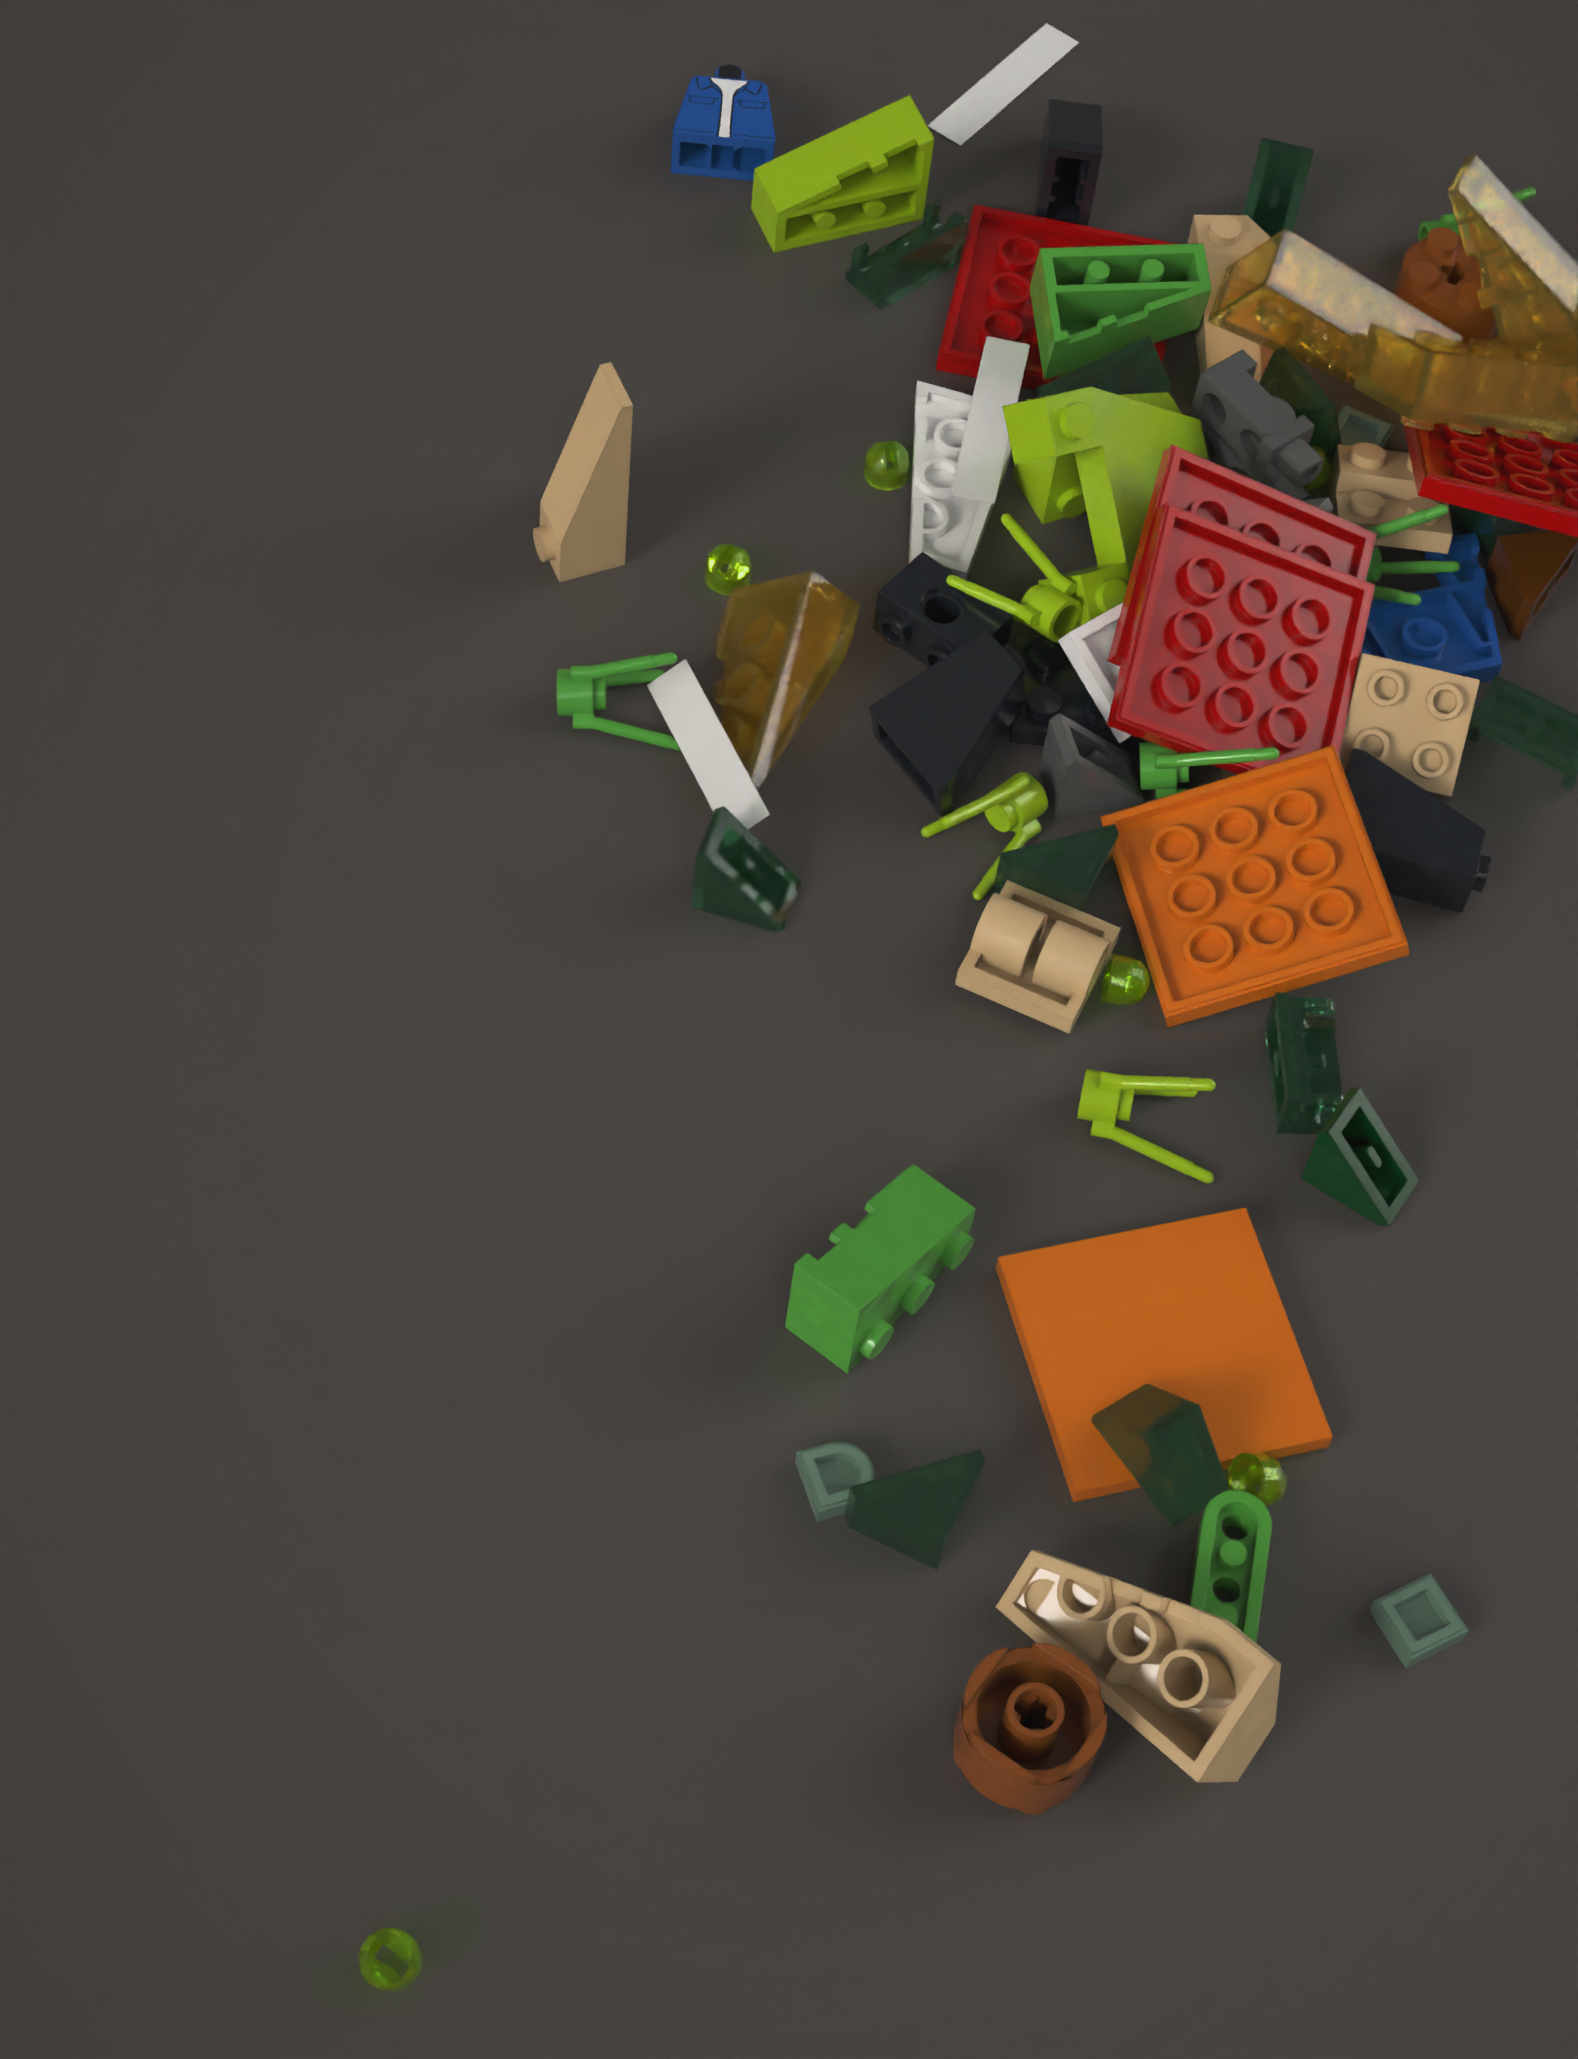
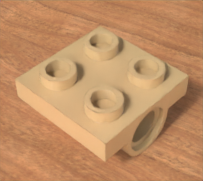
(1410, 720)
(1036, 955)

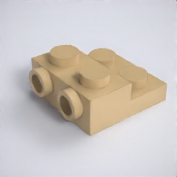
(1379, 486)

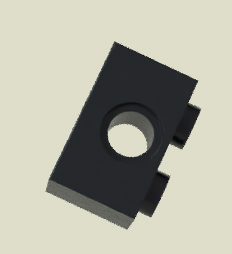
(931, 617)

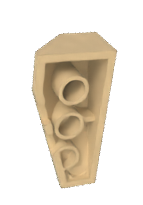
(1225, 241)
(589, 489)
(1160, 1664)

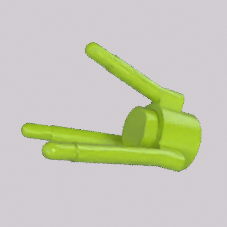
(1043, 608)
(1007, 808)
(1110, 1098)

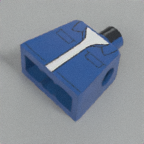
(723, 127)

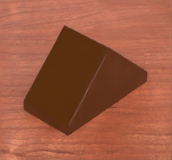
(1526, 574)

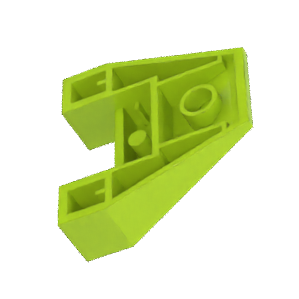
(1117, 460)

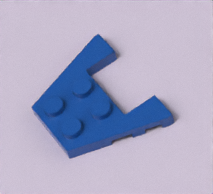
(1449, 626)

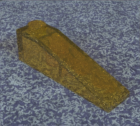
(1522, 267)
(777, 657)

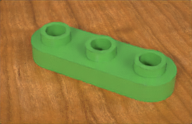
(1232, 1563)

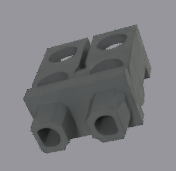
(1254, 430)

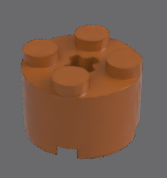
(1444, 284)
(1024, 1765)

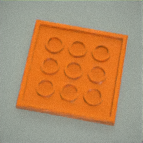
(1254, 886)
(1168, 1309)

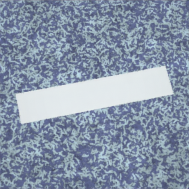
(1003, 84)
(986, 432)
(706, 745)

